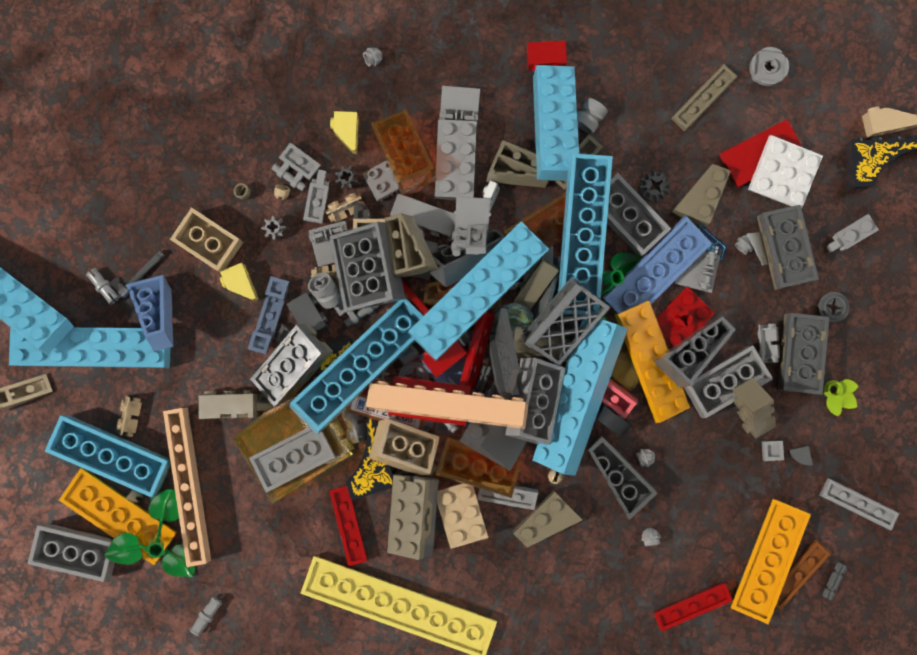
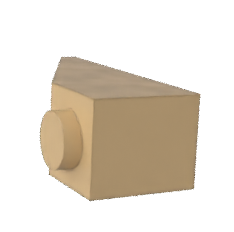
(887, 121)
(24, 391)

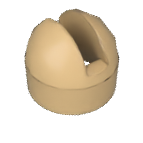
(281, 191)
(551, 475)

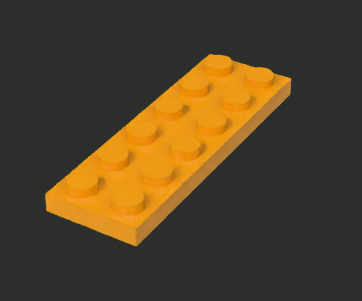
(645, 345)
(112, 511)
(770, 561)

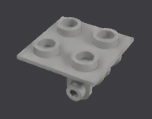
(459, 103)
(381, 181)
(321, 241)
(700, 273)

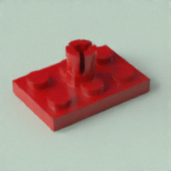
(683, 317)

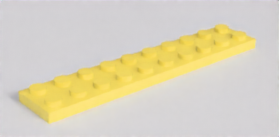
(398, 607)

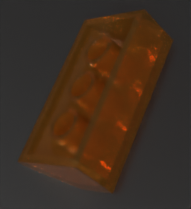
(474, 469)

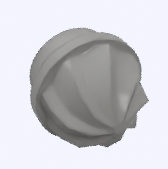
(372, 56)
(744, 244)
(645, 457)
(650, 537)

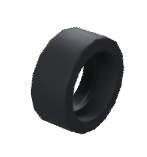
(613, 420)

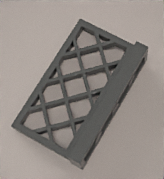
(553, 311)
(504, 358)

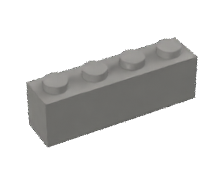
(428, 217)

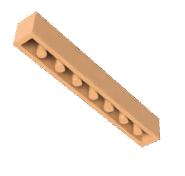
(447, 405)
(187, 487)

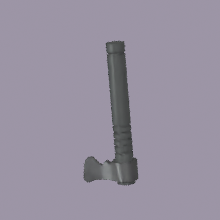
(122, 290)

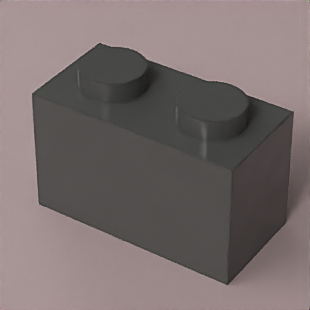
(306, 312)

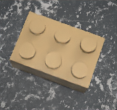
(206, 240)
(404, 447)
(461, 514)

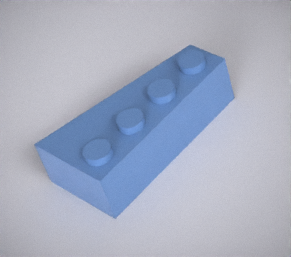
(154, 308)

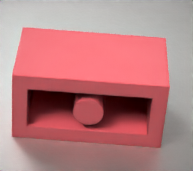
(619, 399)

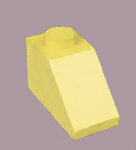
(346, 128)
(238, 281)

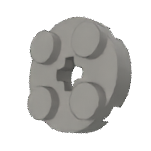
(777, 60)

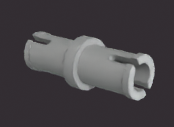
(102, 286)
(205, 616)

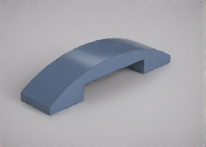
(269, 316)

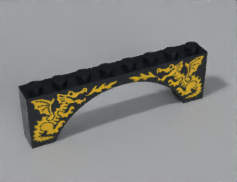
(869, 157)
(370, 475)

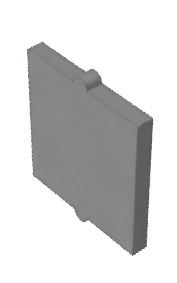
(472, 212)

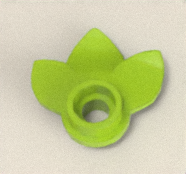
(842, 397)

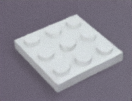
(785, 172)

